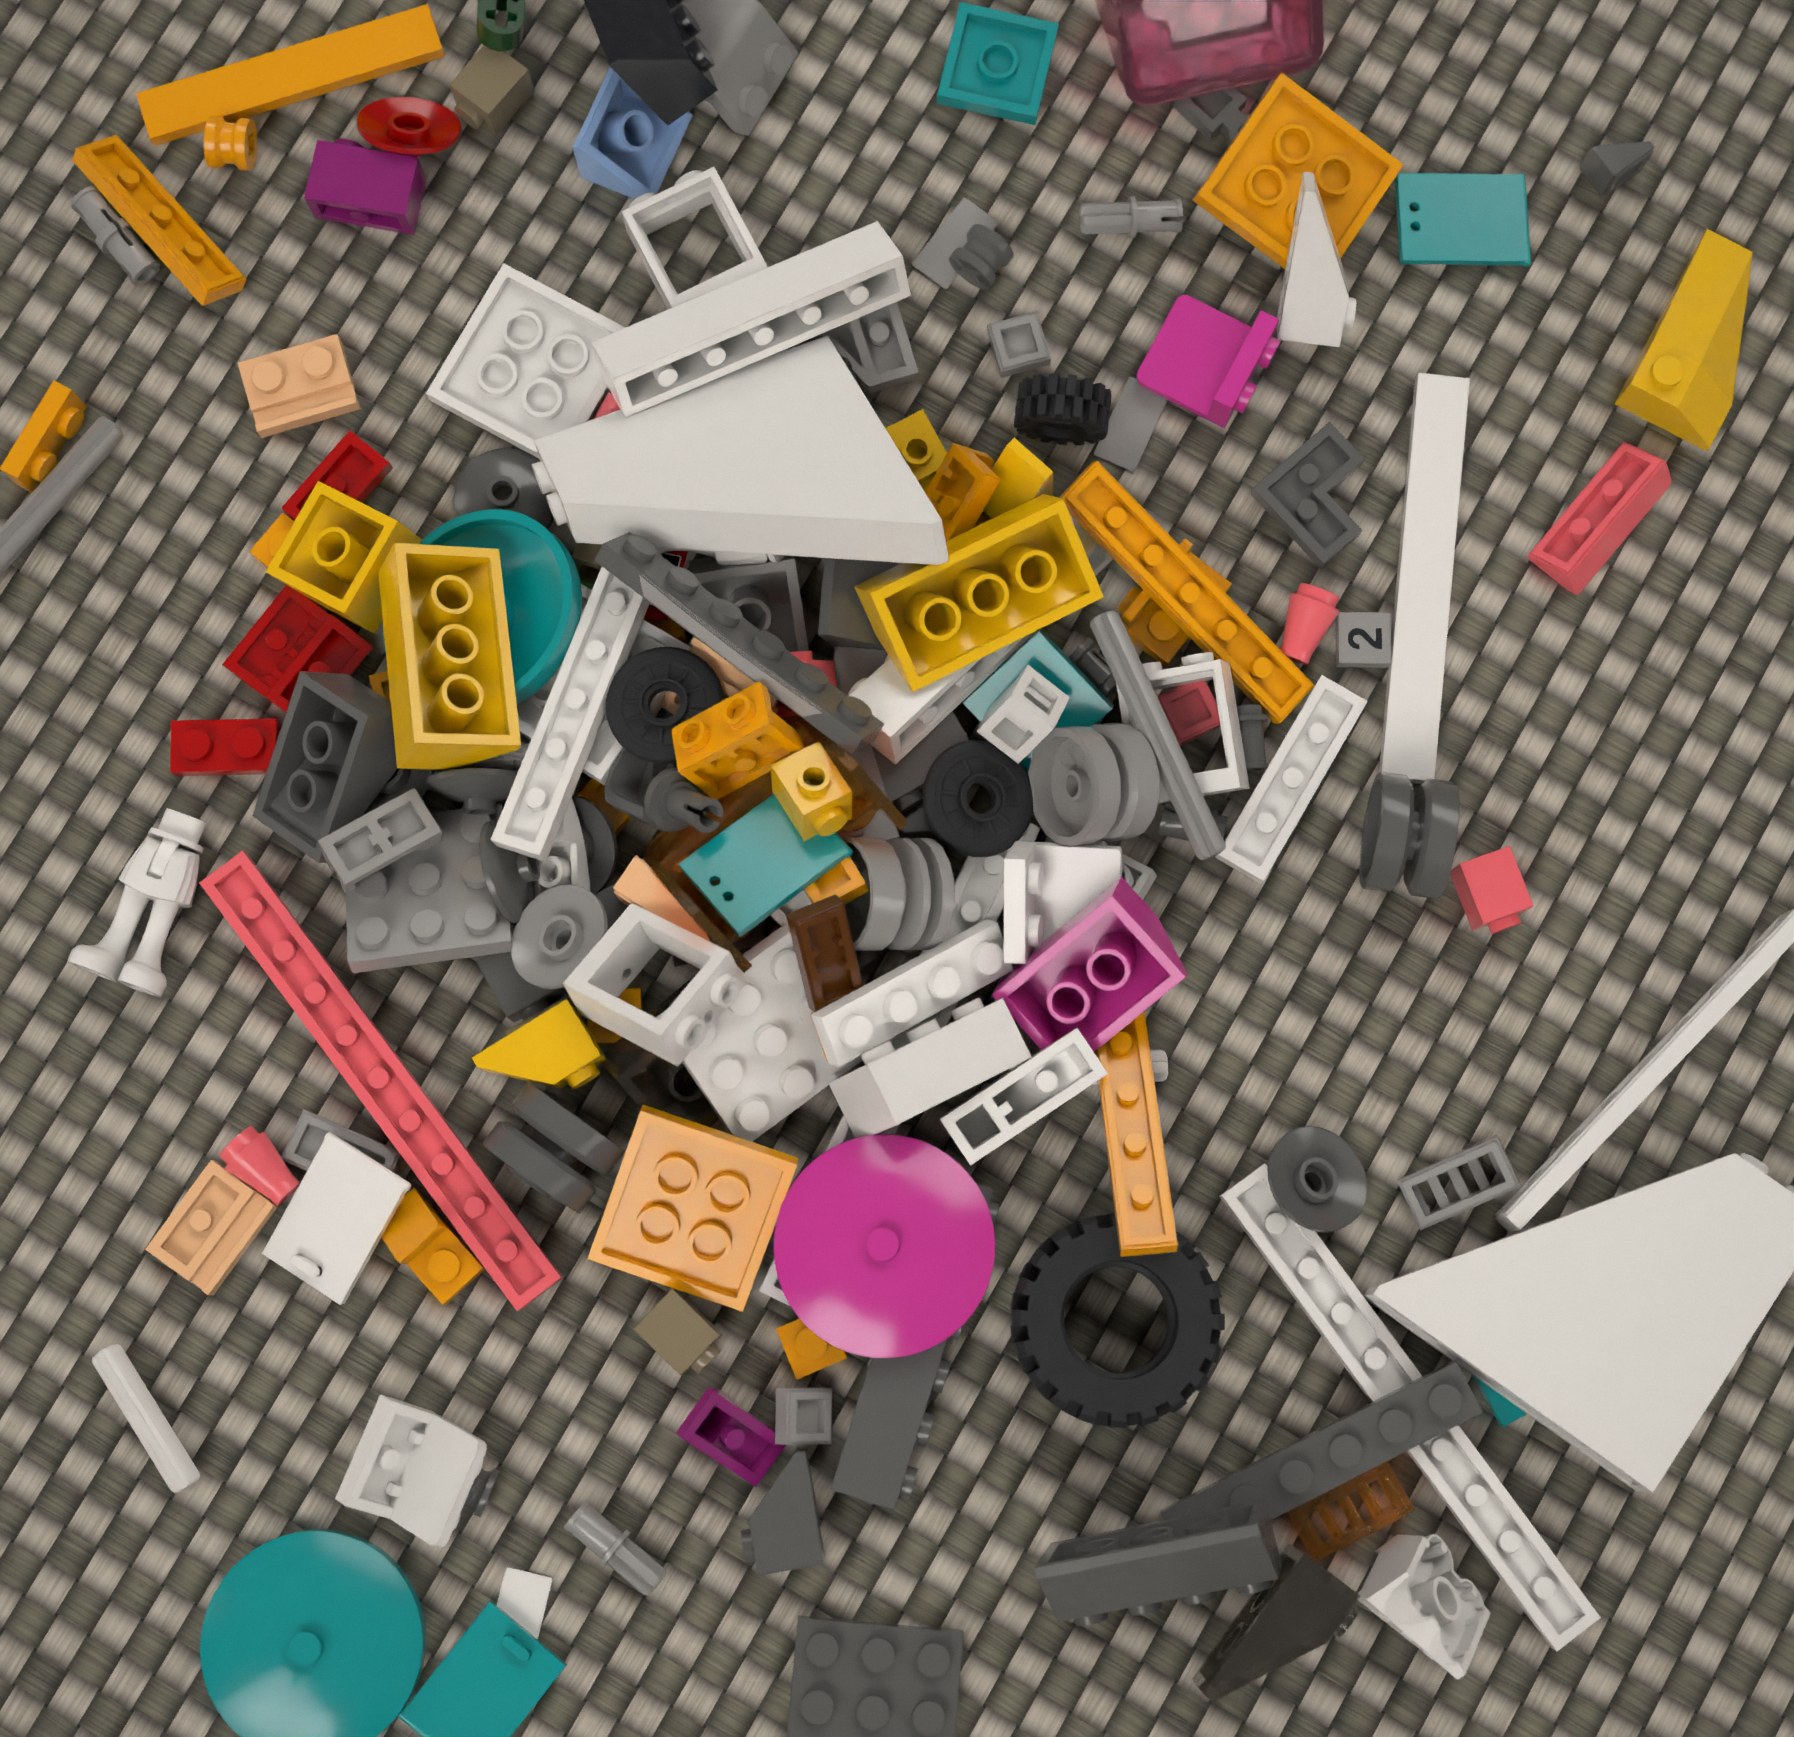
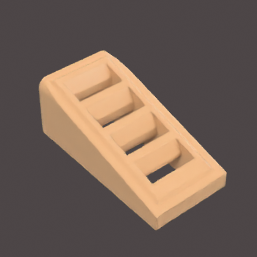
(644, 889)

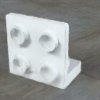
(1048, 887)

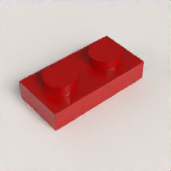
(348, 468)
(222, 746)

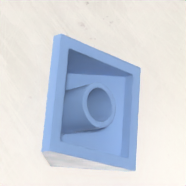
(626, 141)

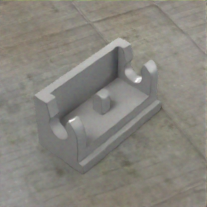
(379, 838)

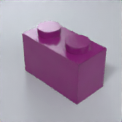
(365, 186)

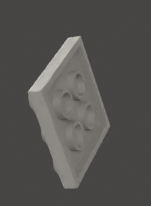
(428, 903)

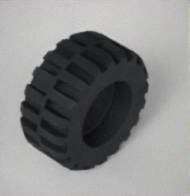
(1103, 1396)

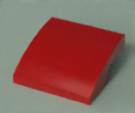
(291, 639)

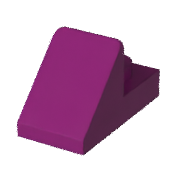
(731, 1436)

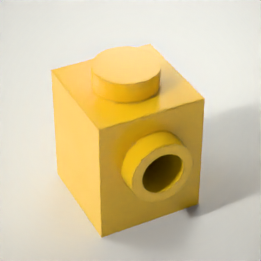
(918, 446)
(812, 792)

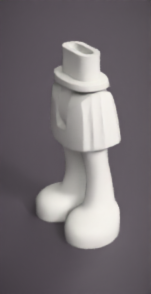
(158, 871)

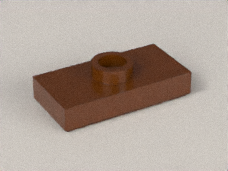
(824, 951)

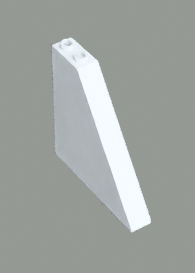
(748, 464)
(1616, 1312)

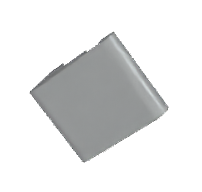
(748, 57)

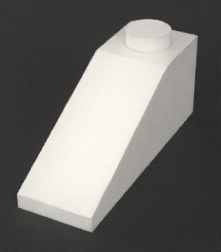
(1314, 287)
(1022, 1096)

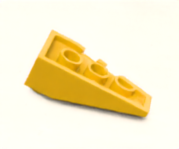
(1693, 352)

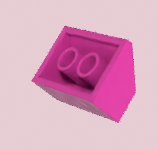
(1094, 971)

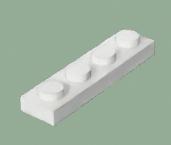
(1291, 779)
(911, 993)

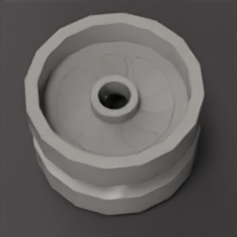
(1094, 783)

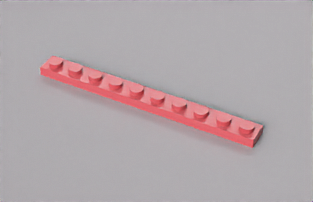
(381, 1081)

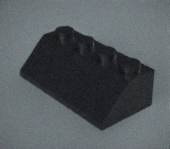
(655, 52)

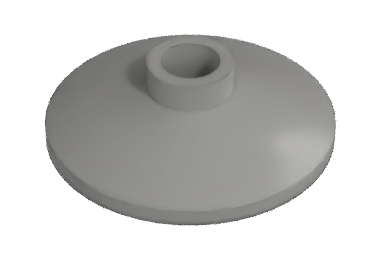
(545, 927)

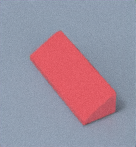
(1601, 517)

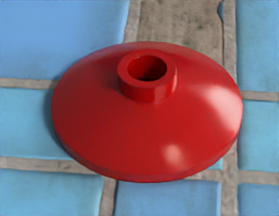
(409, 125)

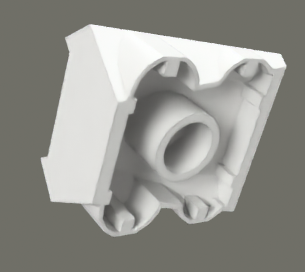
(1426, 1600)

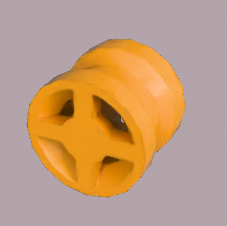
(230, 143)

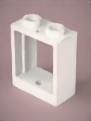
(688, 195)
(1196, 669)
(619, 959)

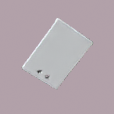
(336, 1218)

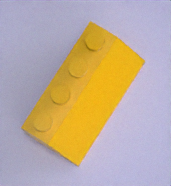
(991, 592)
(447, 656)

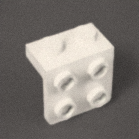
(413, 1470)

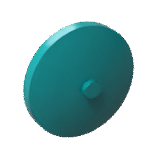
(538, 587)
(313, 1639)

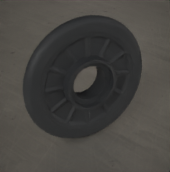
(640, 682)
(948, 809)

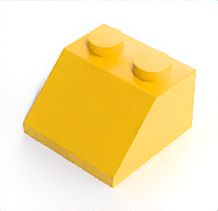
(337, 554)

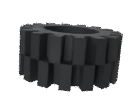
(1062, 409)

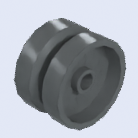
(1409, 835)
(550, 1152)

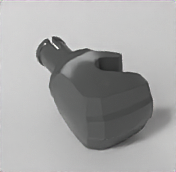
(659, 795)

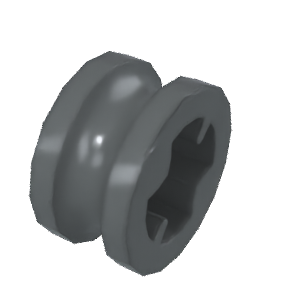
(481, 1490)

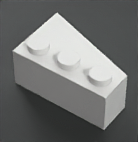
(929, 1068)

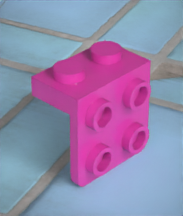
(1207, 359)

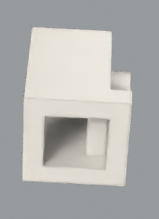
(1023, 714)

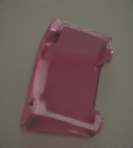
(1208, 45)

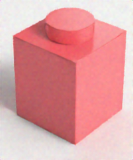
(1492, 890)

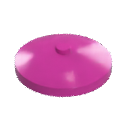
(884, 1246)

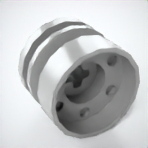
(907, 894)

